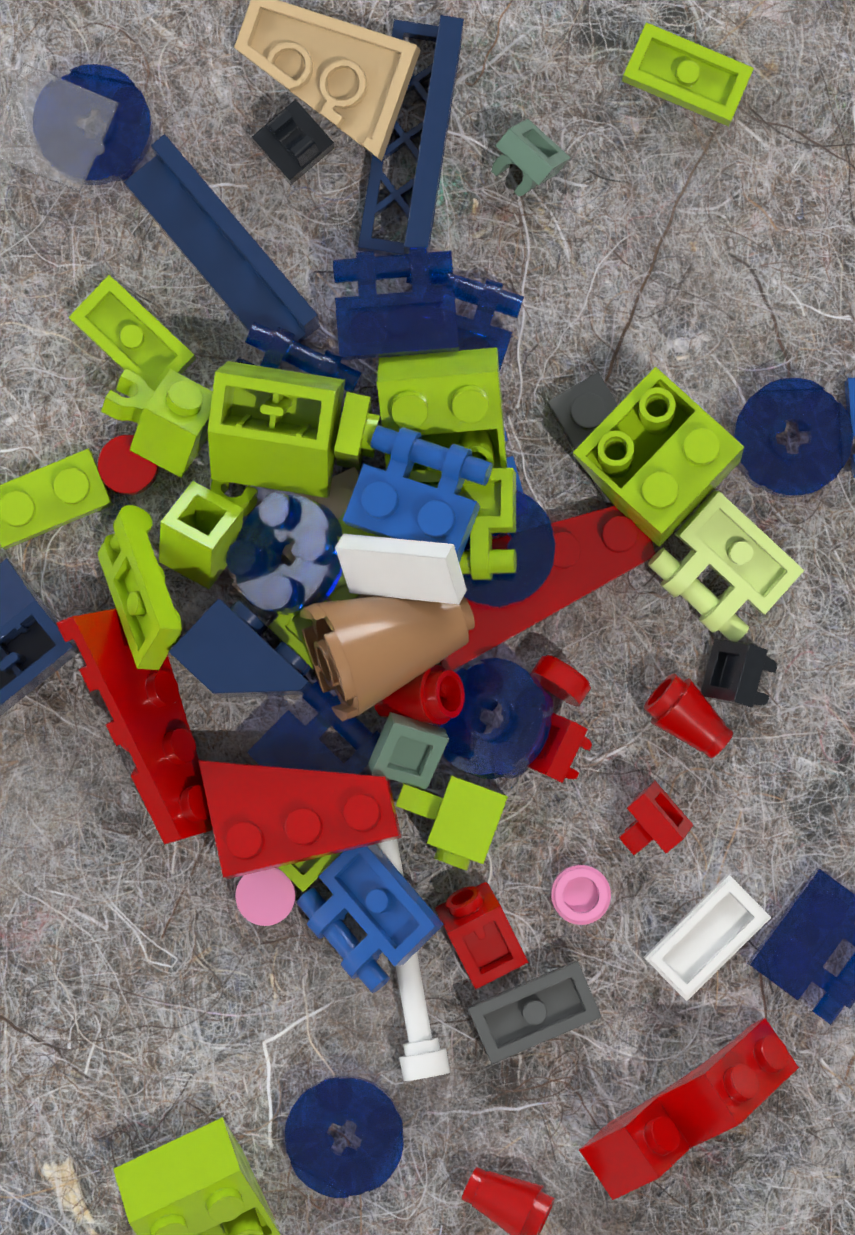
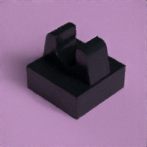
(293, 142)
(736, 672)

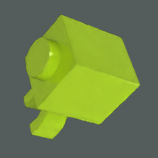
(169, 419)
(202, 529)
(462, 819)

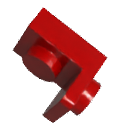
(481, 934)

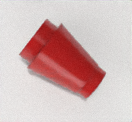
(426, 697)
(688, 716)
(509, 1202)

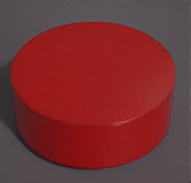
(123, 469)
(561, 680)

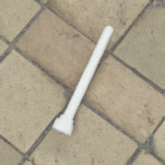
(422, 1053)

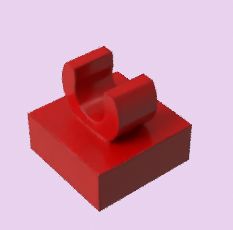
(560, 749)
(655, 820)

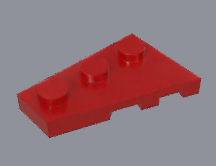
(293, 815)

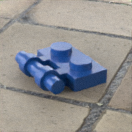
(406, 509)
(383, 906)

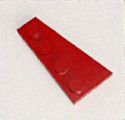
(587, 556)
(146, 723)

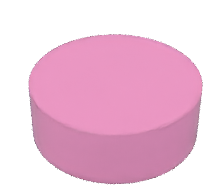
(580, 894)
(265, 897)

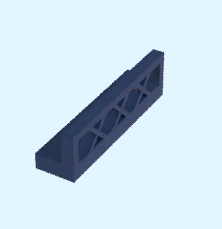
(432, 145)
(218, 244)

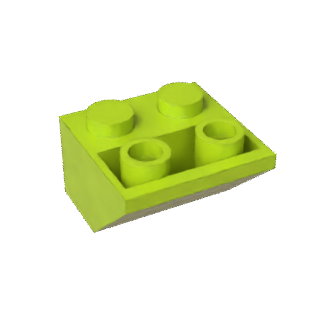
(447, 400)
(274, 428)
(658, 456)
(195, 1188)

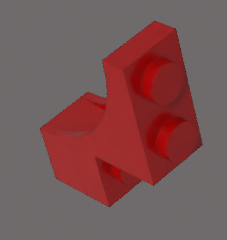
(690, 1111)

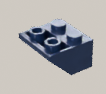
(28, 639)
(234, 660)

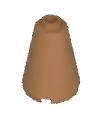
(379, 645)

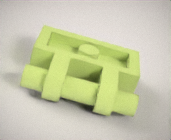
(738, 553)

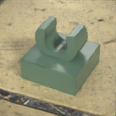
(532, 153)
(408, 751)

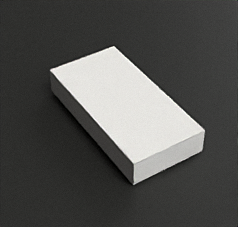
(401, 568)
(707, 937)

